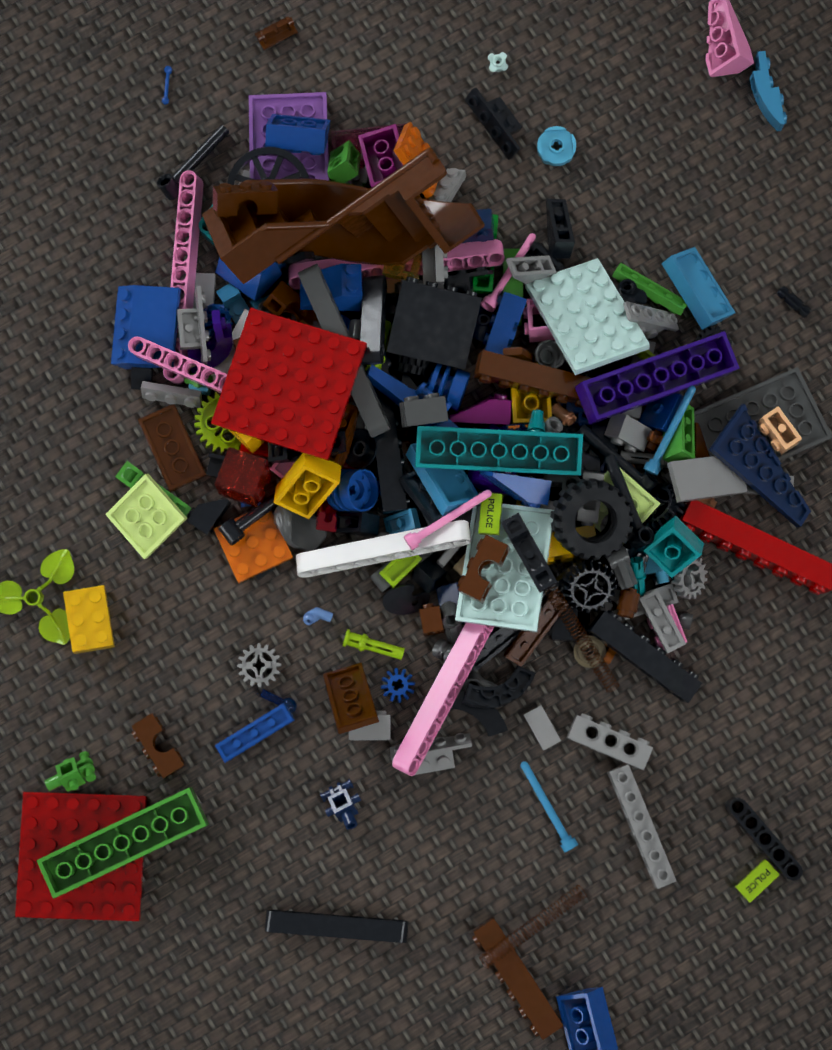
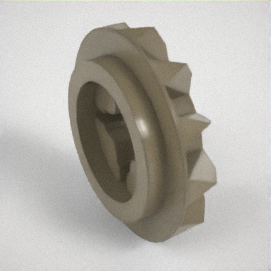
(580, 657)

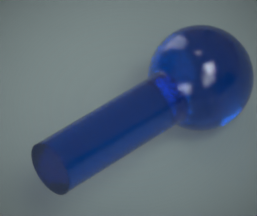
(290, 703)

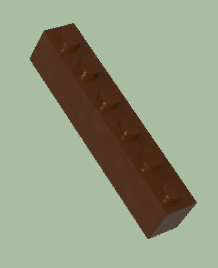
(528, 377)
(519, 980)

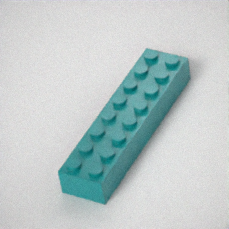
(499, 450)

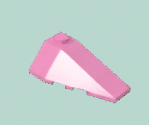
(728, 46)

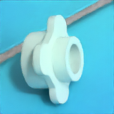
(502, 66)

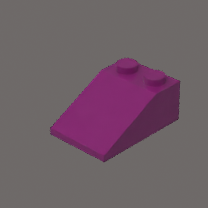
(488, 411)

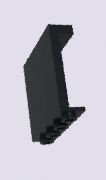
(433, 323)

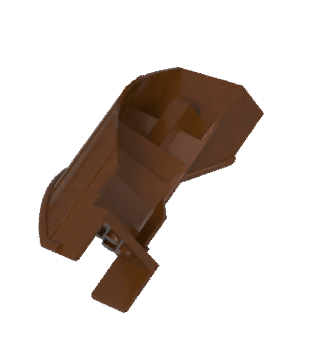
(345, 221)

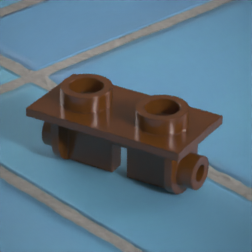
(276, 32)

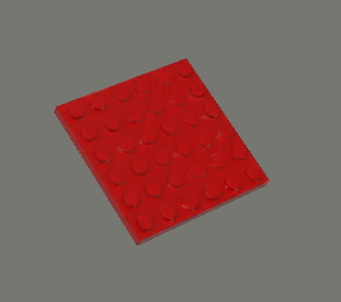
(289, 384)
(56, 821)

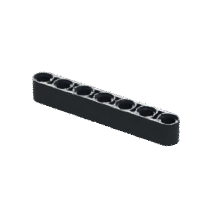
(336, 926)

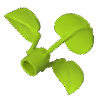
(56, 567)

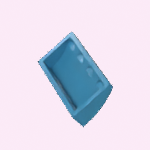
(698, 288)
(445, 486)

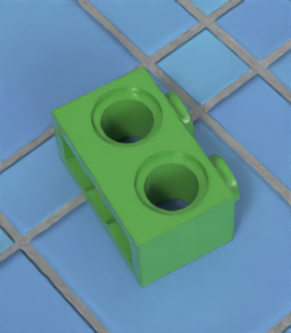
(344, 163)

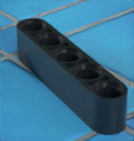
(374, 318)
(772, 844)

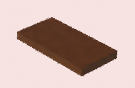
(172, 447)
(350, 698)

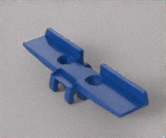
(398, 391)

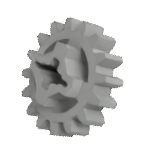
(690, 580)
(250, 665)

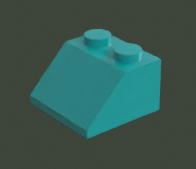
(674, 547)

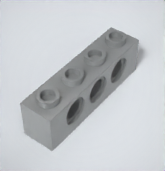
(641, 749)

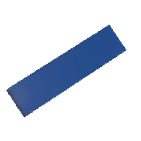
(254, 732)

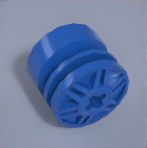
(449, 386)
(355, 492)

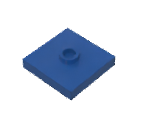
(661, 412)

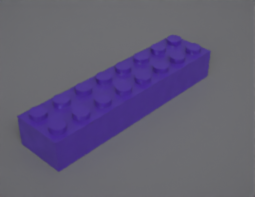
(656, 377)

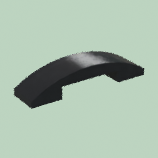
(280, 454)
(529, 552)

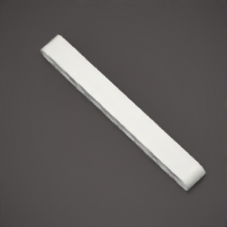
(380, 550)

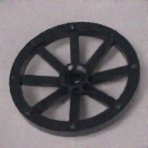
(263, 151)

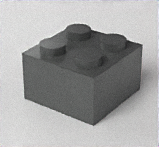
(423, 411)

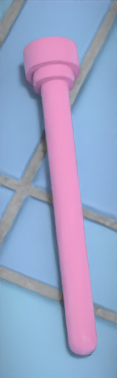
(490, 302)
(414, 539)

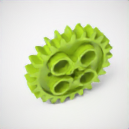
(208, 433)

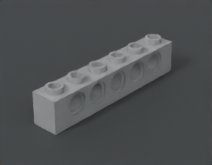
(641, 826)

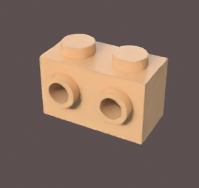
(779, 430)

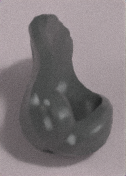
(298, 530)

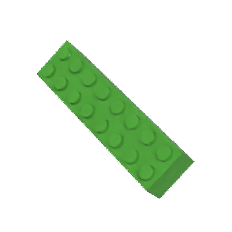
(122, 842)

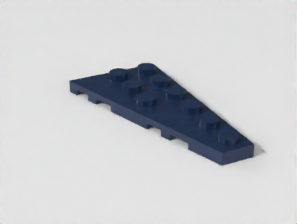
(755, 462)

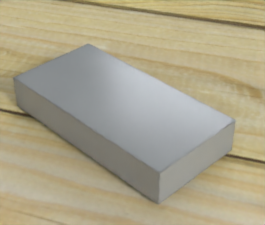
(542, 727)

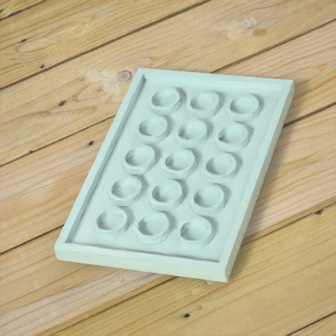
(586, 316)
(513, 595)

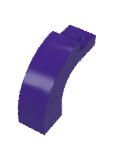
(219, 344)

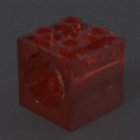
(243, 477)

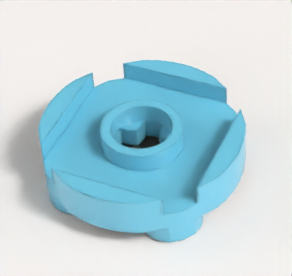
(550, 155)

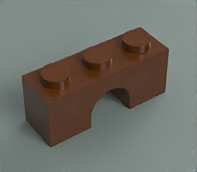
(228, 197)
(288, 300)
(489, 552)
(147, 731)

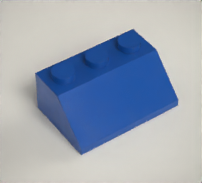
(297, 133)
(256, 286)
(587, 1020)

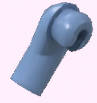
(316, 614)

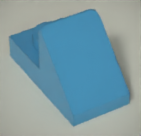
(233, 301)
(402, 521)

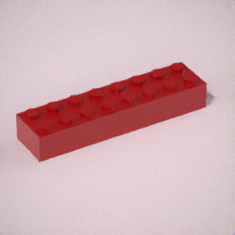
(758, 547)

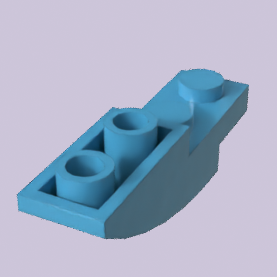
(767, 98)

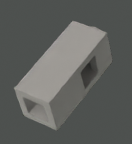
(589, 512)

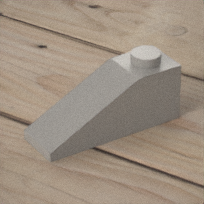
(531, 268)

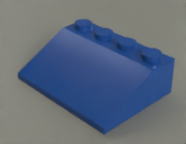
(148, 314)

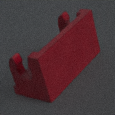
(326, 518)

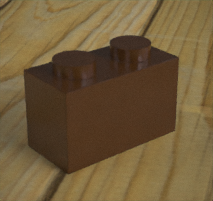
(431, 619)

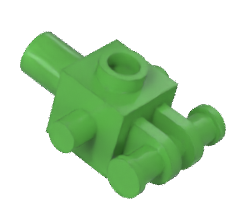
(72, 773)

